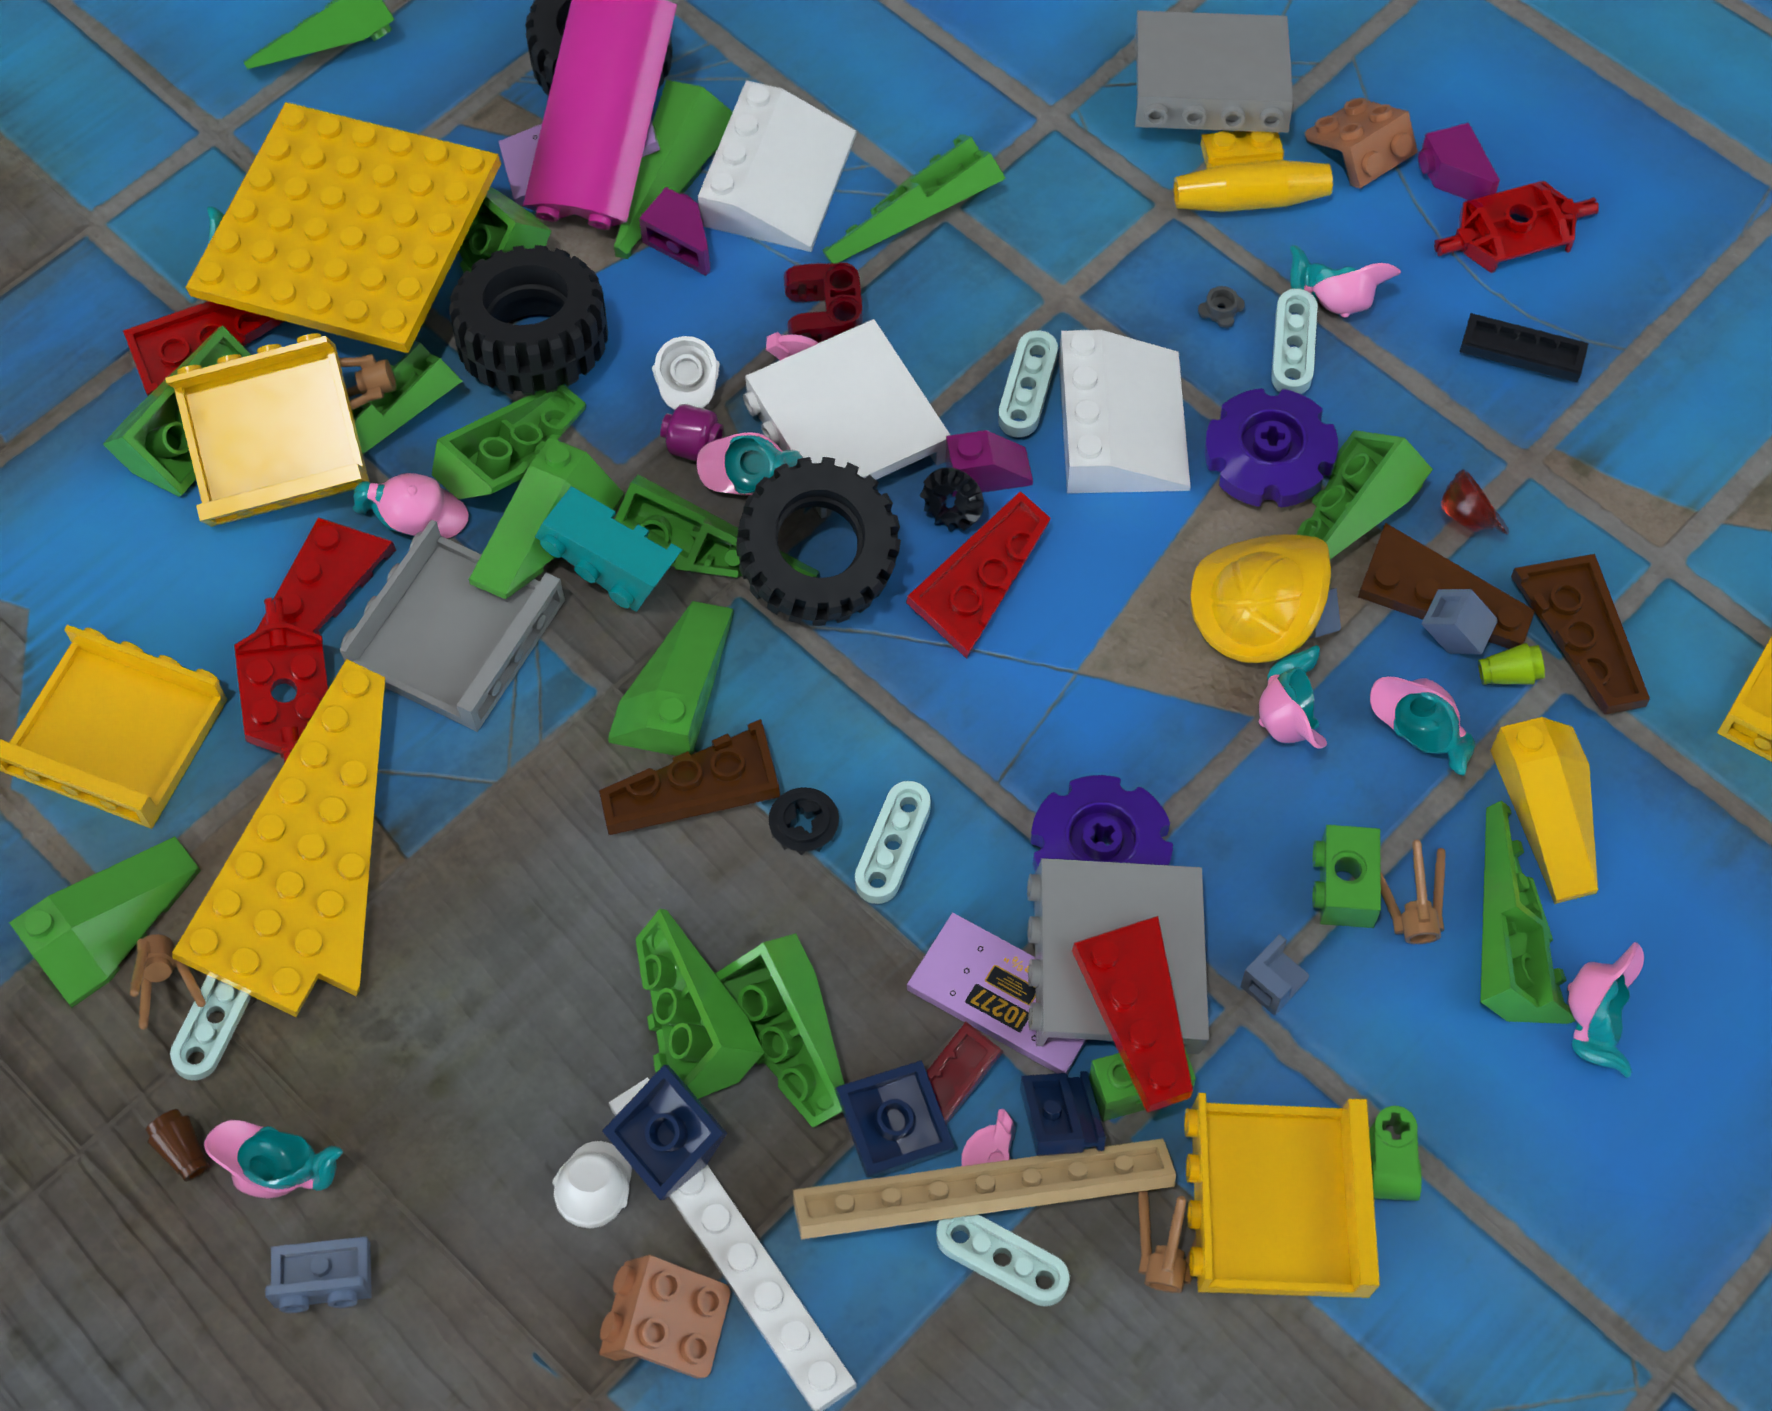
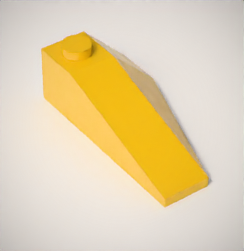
(1553, 800)

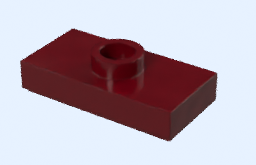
(961, 1068)

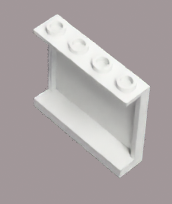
(847, 404)

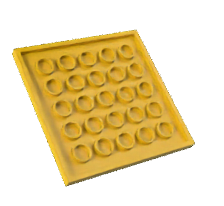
(345, 227)

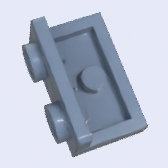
(320, 1273)

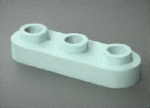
(1297, 331)
(1031, 372)
(896, 826)
(206, 1037)
(1026, 1263)

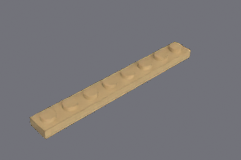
(982, 1188)

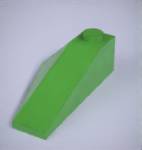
(500, 226)
(95, 923)
(693, 1014)

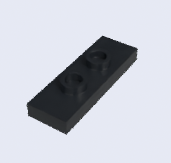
(1524, 347)

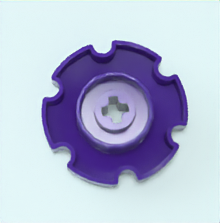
(1271, 447)
(1106, 814)

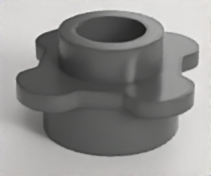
(1221, 297)

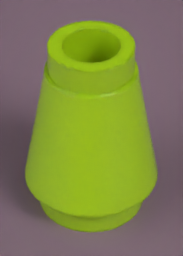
(1513, 666)

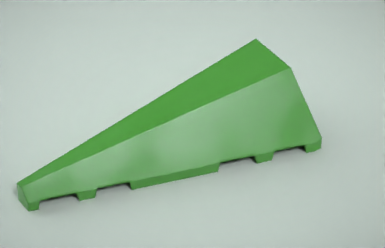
(688, 132)
(938, 186)
(419, 383)
(705, 538)
(1516, 937)

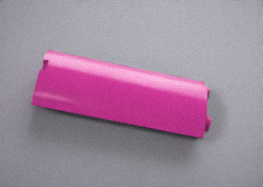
(599, 110)

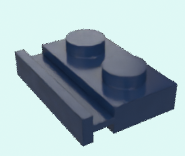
(1062, 1113)

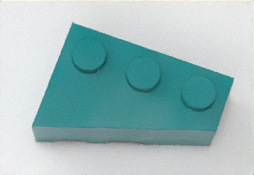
(605, 549)

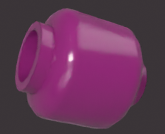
(690, 430)

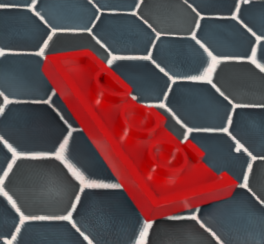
(169, 340)
(327, 573)
(976, 577)
(1137, 1001)

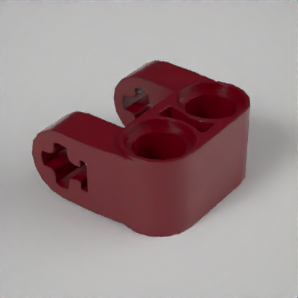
(829, 282)

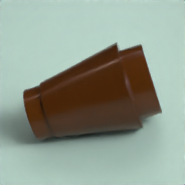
(177, 1144)

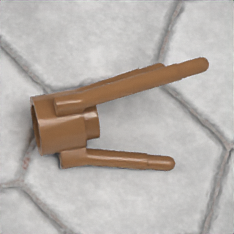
(371, 381)
(1419, 921)
(156, 964)
(1165, 1268)

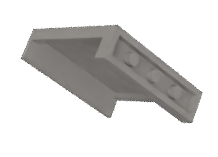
(1213, 71)
(445, 637)
(1095, 897)

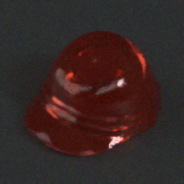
(1470, 506)

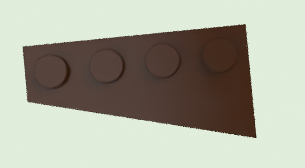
(1408, 575)
(1584, 623)
(714, 779)

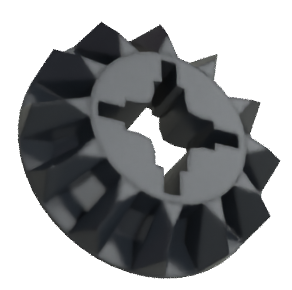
(968, 501)
(811, 804)

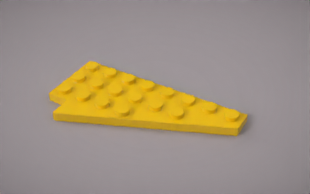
(299, 875)

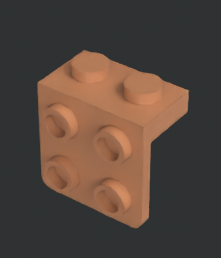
(1370, 137)
(665, 1316)

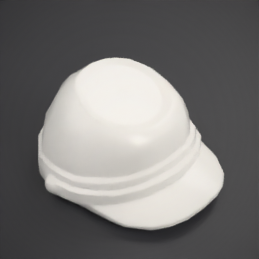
(686, 372)
(592, 1185)

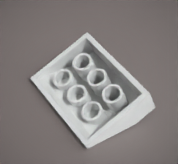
(775, 169)
(1121, 415)

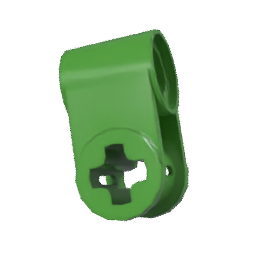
(1395, 1162)

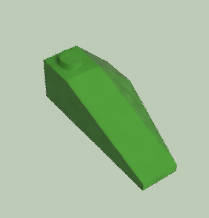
(334, 26)
(153, 436)
(503, 444)
(1368, 484)
(513, 551)
(673, 690)
(789, 1018)

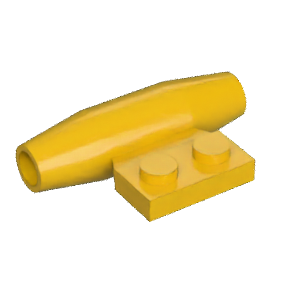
(1249, 174)

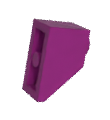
(1458, 163)
(676, 229)
(989, 460)

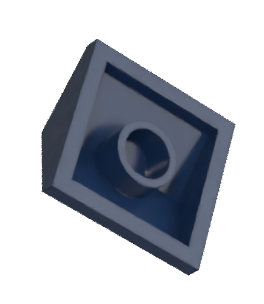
(894, 1119)
(665, 1133)

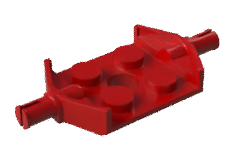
(1492, 236)
(274, 657)

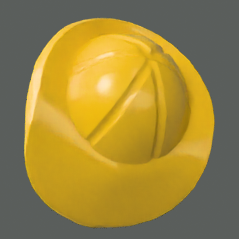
(1261, 595)

